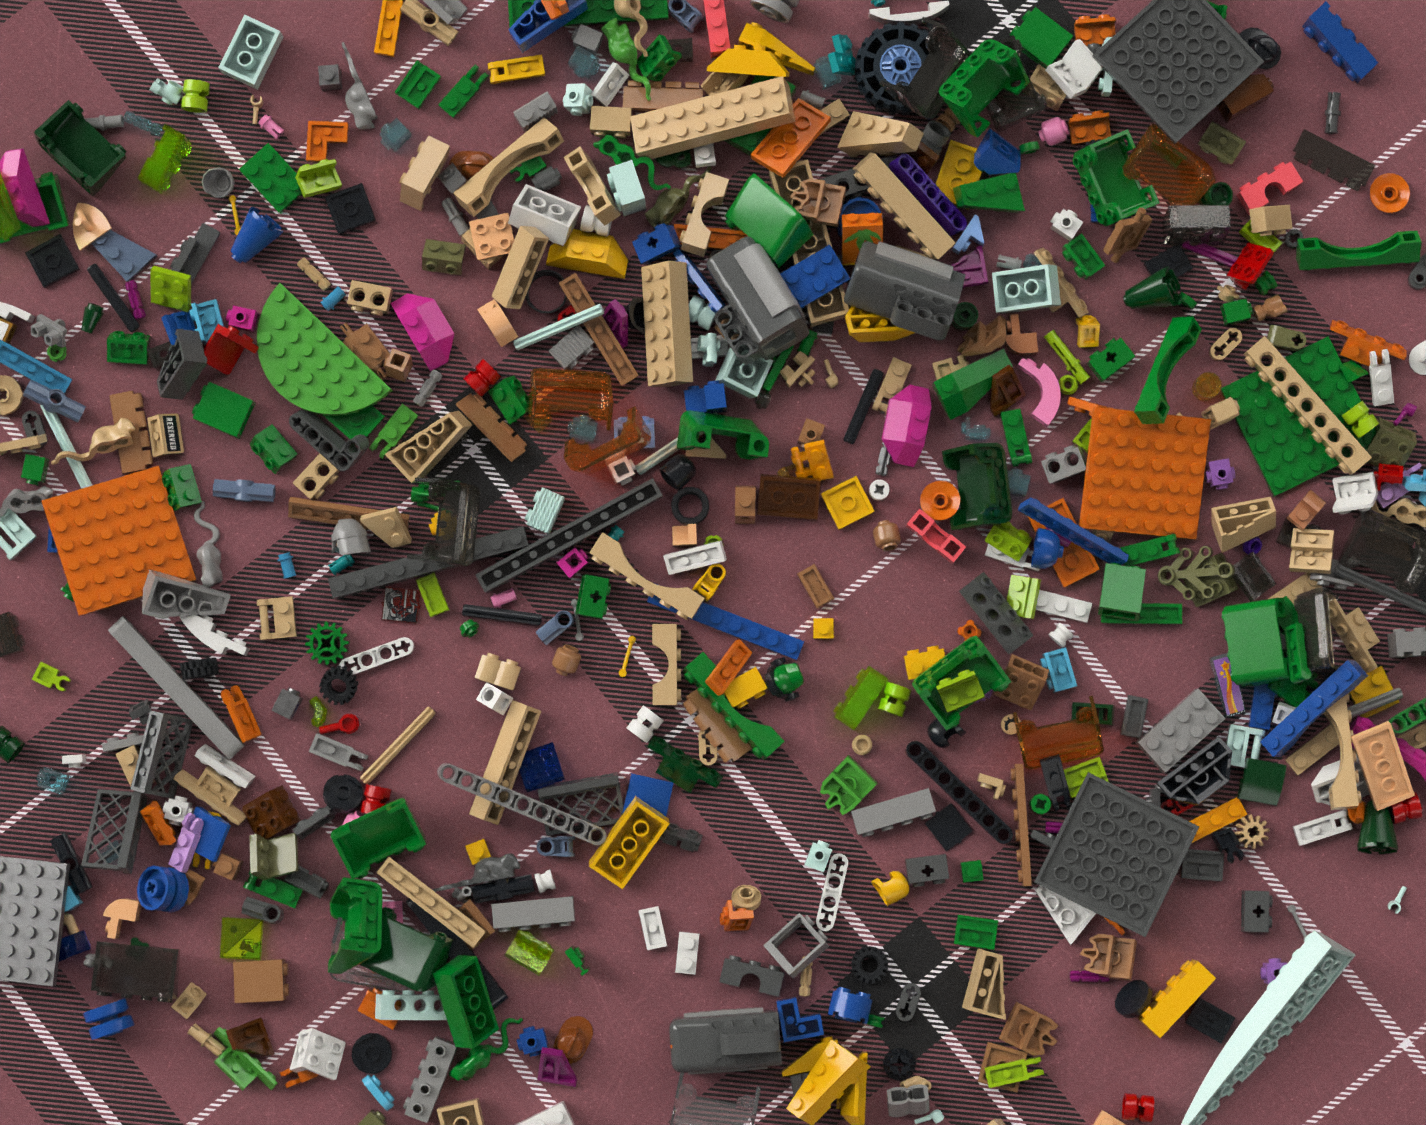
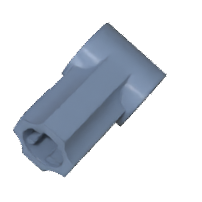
(554, 628)

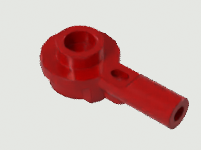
(348, 724)

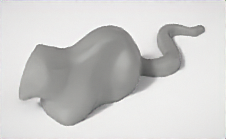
(358, 99)
(23, 501)
(208, 554)

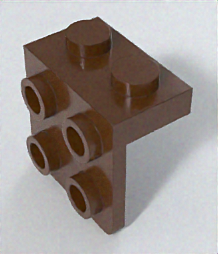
(271, 813)

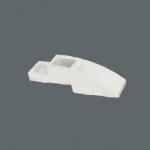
(204, 630)

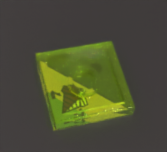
(241, 938)

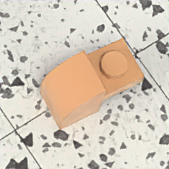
(497, 323)
(121, 909)

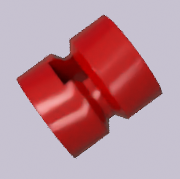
(482, 377)
(375, 798)
(1407, 808)
(1130, 1107)

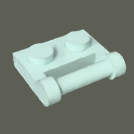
(17, 531)
(1238, 741)

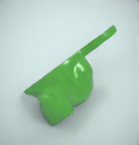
(623, 50)

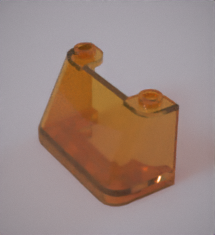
(1169, 168)
(633, 437)

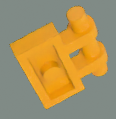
(818, 460)

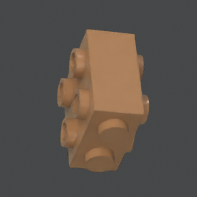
(1026, 682)

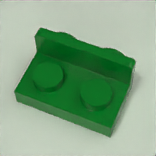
(659, 60)
(127, 347)

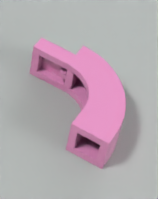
(1049, 390)

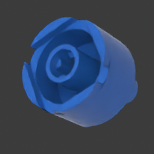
(850, 1006)

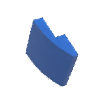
(650, 790)
(212, 834)

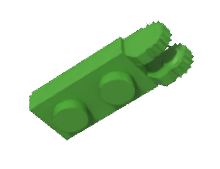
(394, 429)

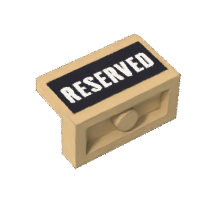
(165, 434)

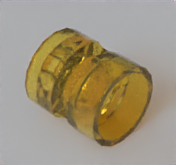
(1206, 386)

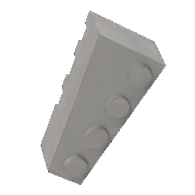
(1408, 643)

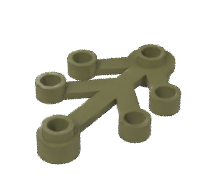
(1192, 573)

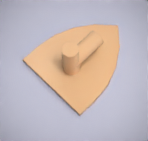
(88, 225)

